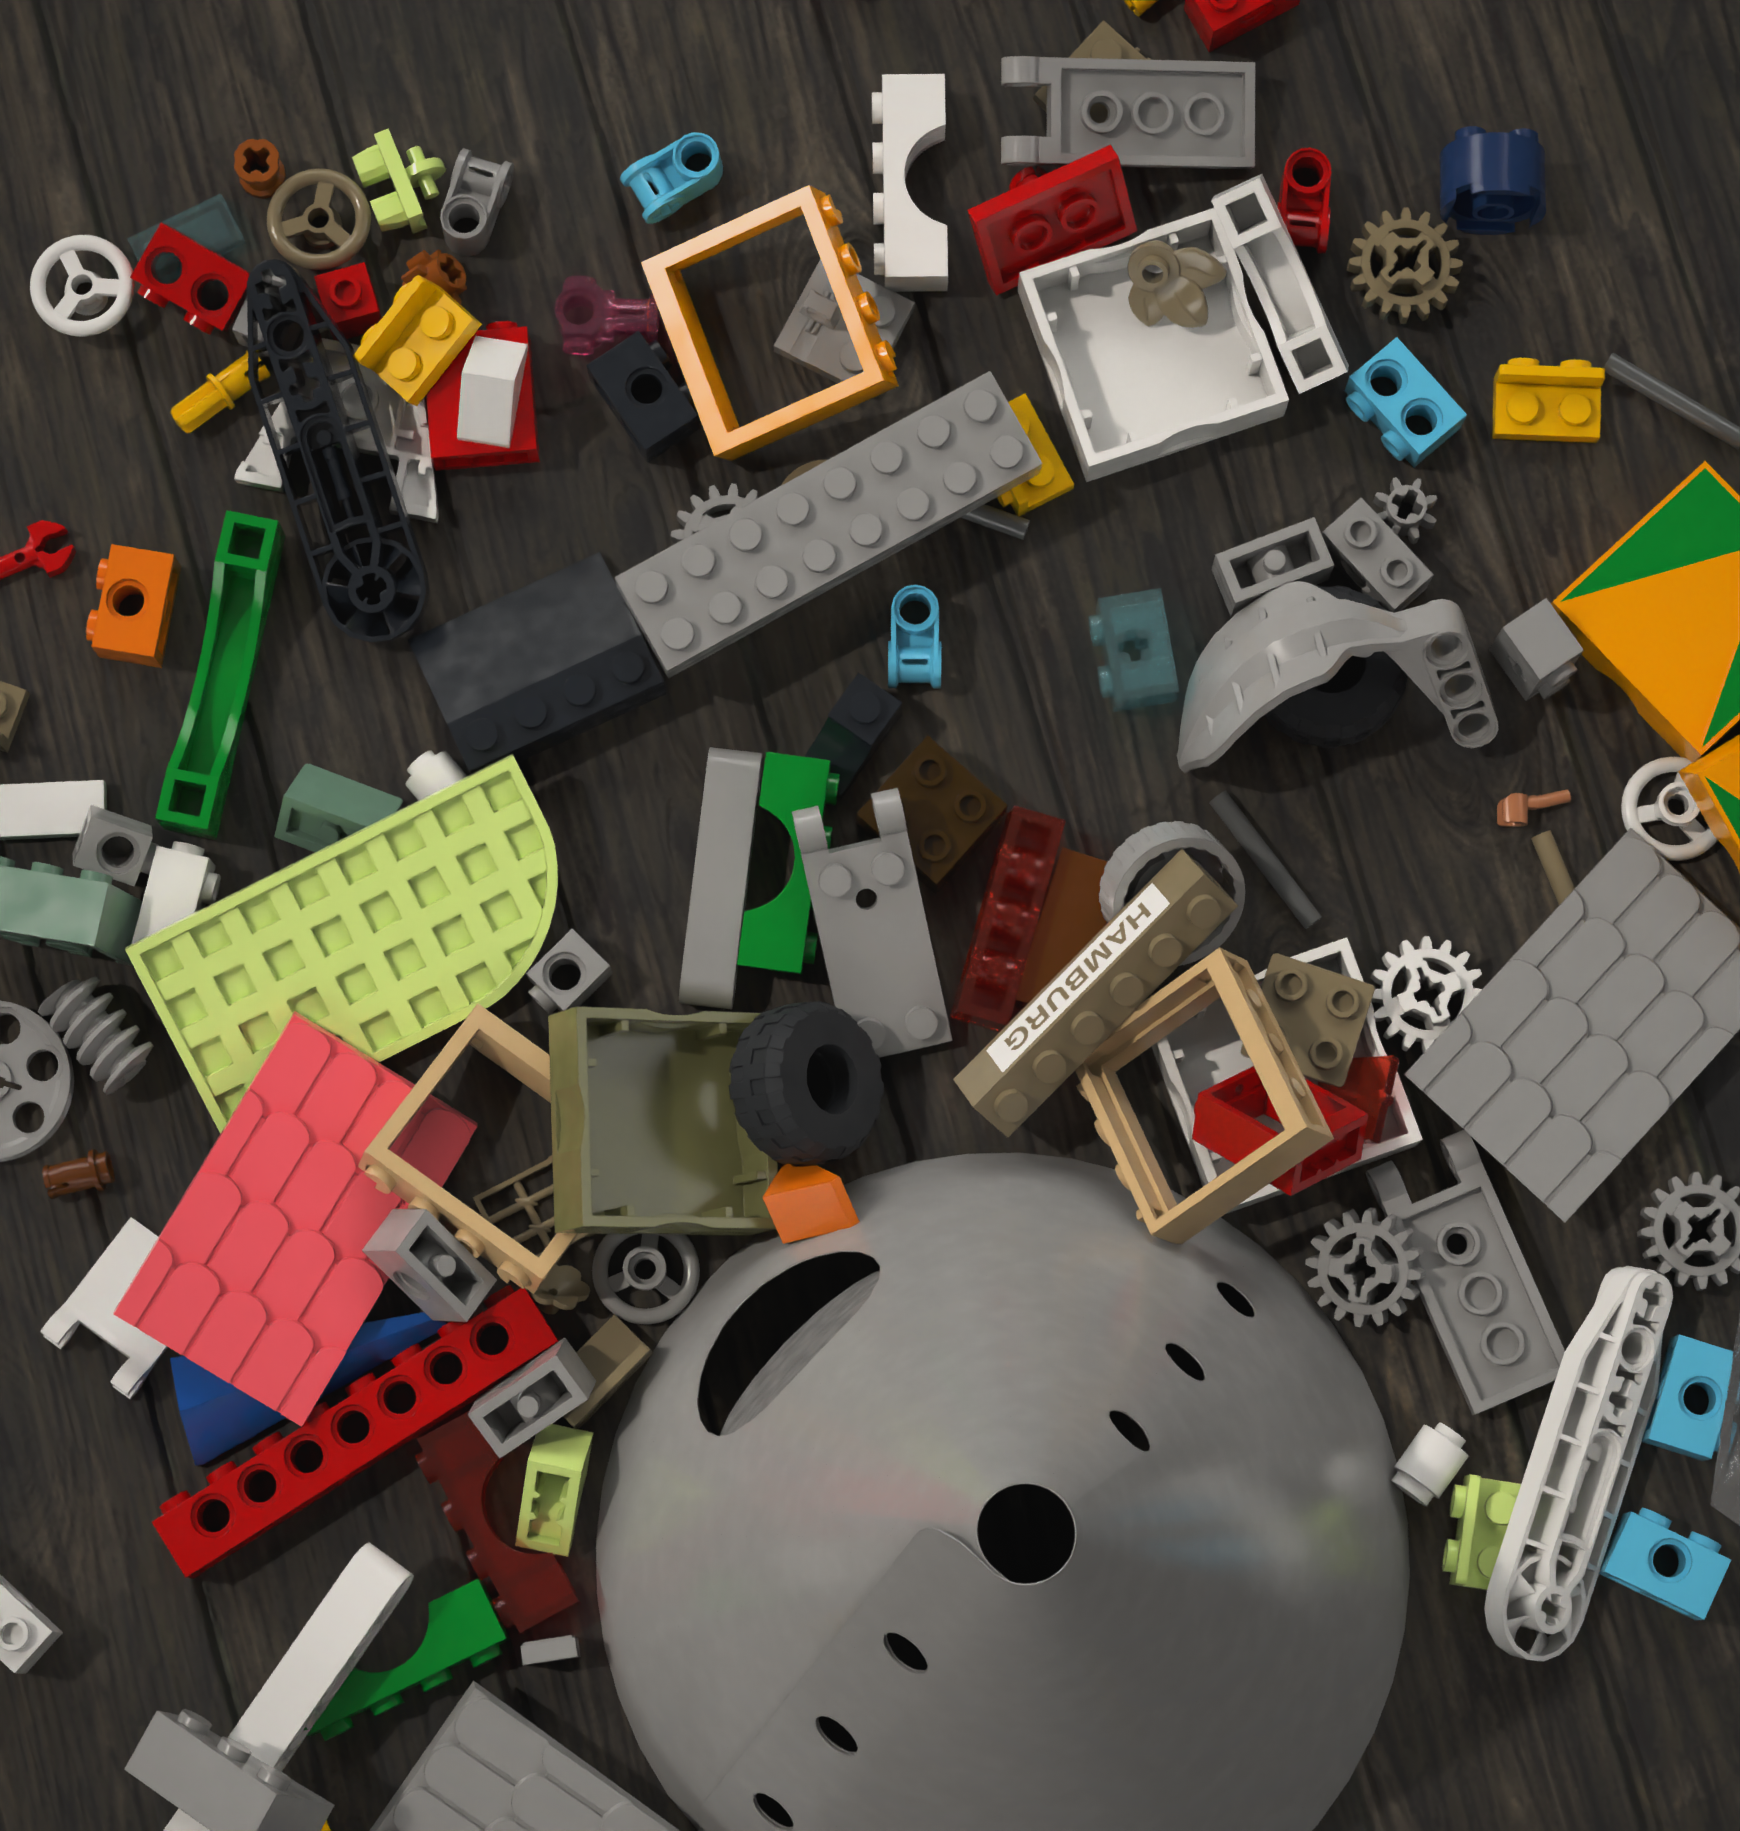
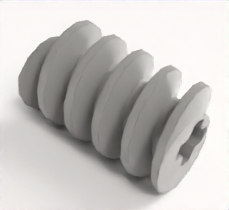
(96, 1033)

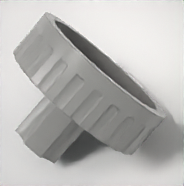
(1150, 850)

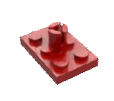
(1052, 216)

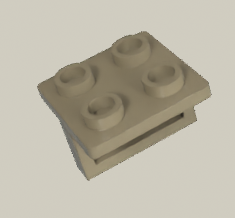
(1317, 1014)

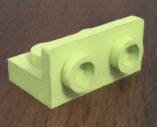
(1483, 1517)

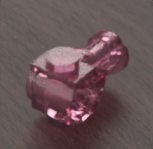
(610, 316)

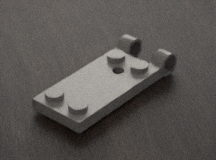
(1156, 111)
(879, 954)
(1486, 1296)

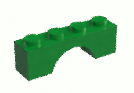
(778, 932)
(459, 1629)

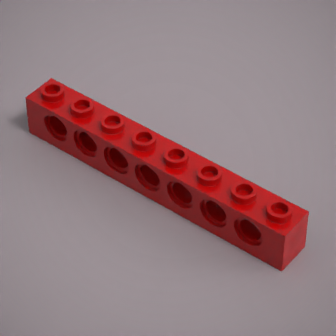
(182, 1519)

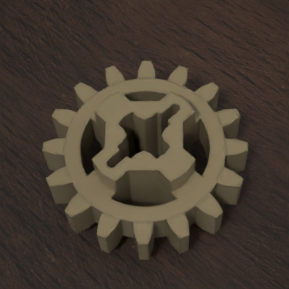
(1392, 249)

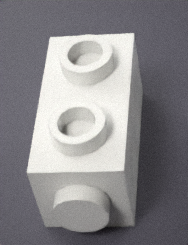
(177, 886)

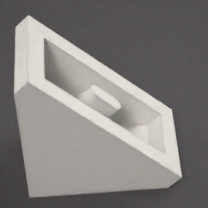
(490, 391)

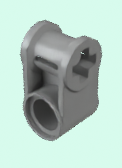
(475, 192)

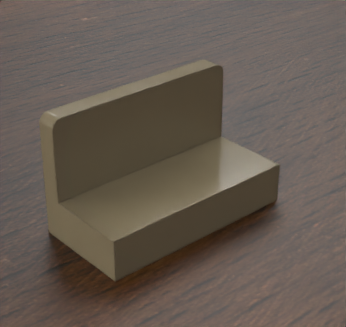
(612, 1359)

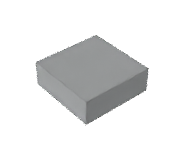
(550, 1650)

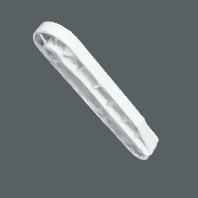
(1580, 1466)

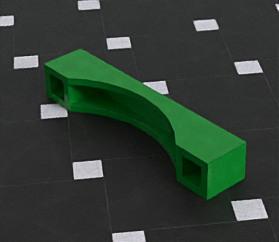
(233, 635)

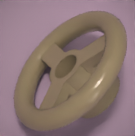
(323, 237)

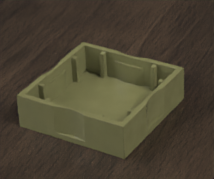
(651, 1125)

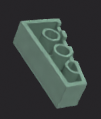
(66, 910)

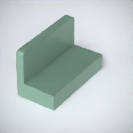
(329, 807)

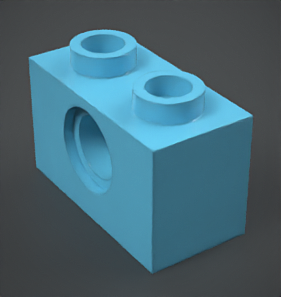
(1670, 1422)
(1631, 1563)

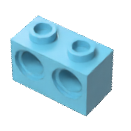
(1416, 395)

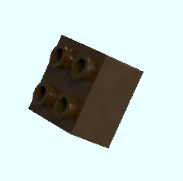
(943, 809)

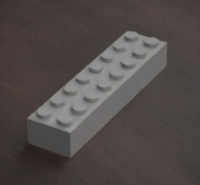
(829, 524)

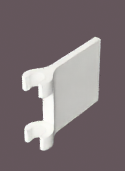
(95, 1303)

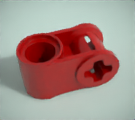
(1306, 208)

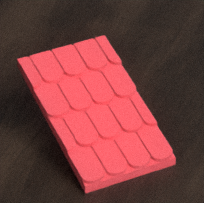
(266, 1246)

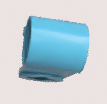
(671, 178)
(914, 649)

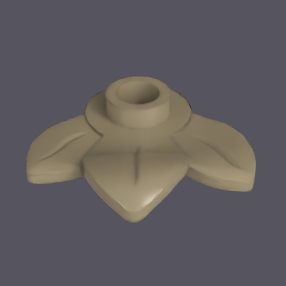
(1177, 289)

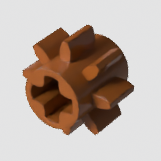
(440, 269)

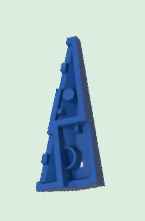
(222, 1416)

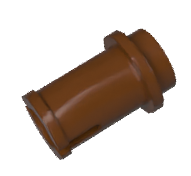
(79, 1174)

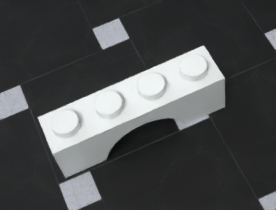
(912, 121)
(1281, 283)

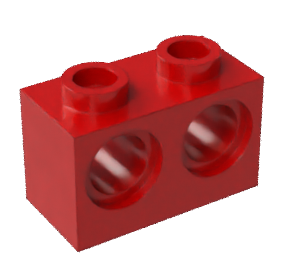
(198, 268)

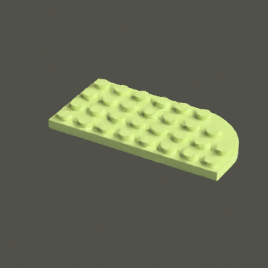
(362, 937)

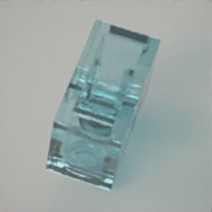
(1138, 619)

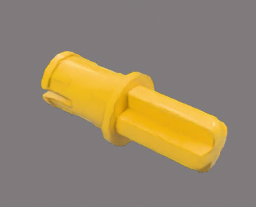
(215, 395)

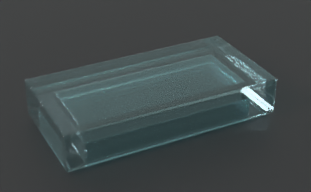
(206, 223)

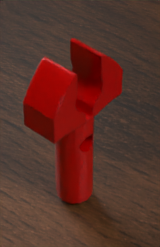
(33, 552)

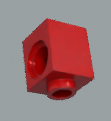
(349, 299)

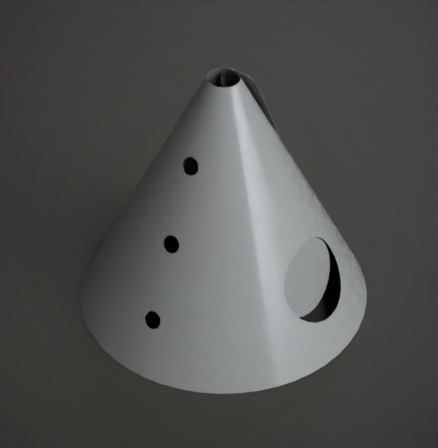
(1221, 1592)

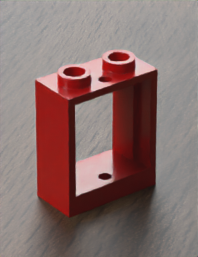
(1229, 1128)

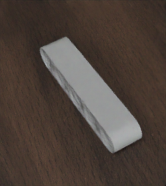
(720, 878)

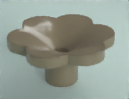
(561, 1290)

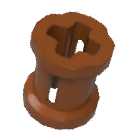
(264, 154)

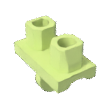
(384, 162)

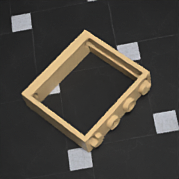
(1305, 1127)
(392, 1173)

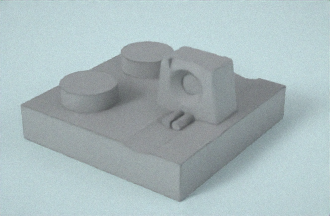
(818, 334)

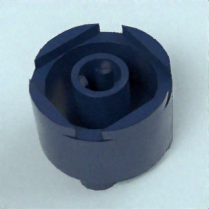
(1492, 180)

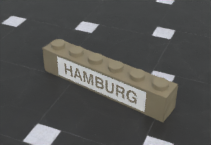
(1094, 993)

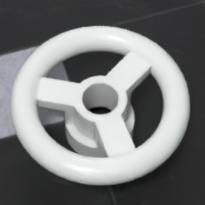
(90, 302)
(1634, 816)

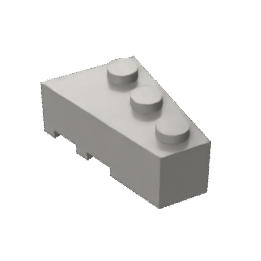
(220, 1779)

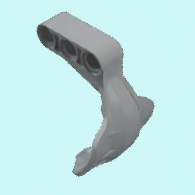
(1302, 639)

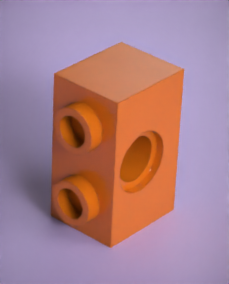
(144, 635)

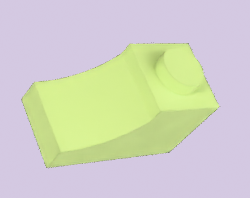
(553, 1489)

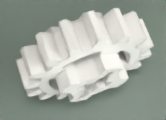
(1415, 973)

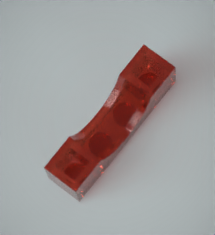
(529, 1585)

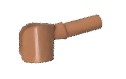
(1513, 809)

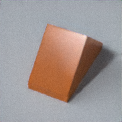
(808, 1203)

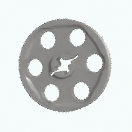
(52, 1095)

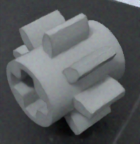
(1418, 514)

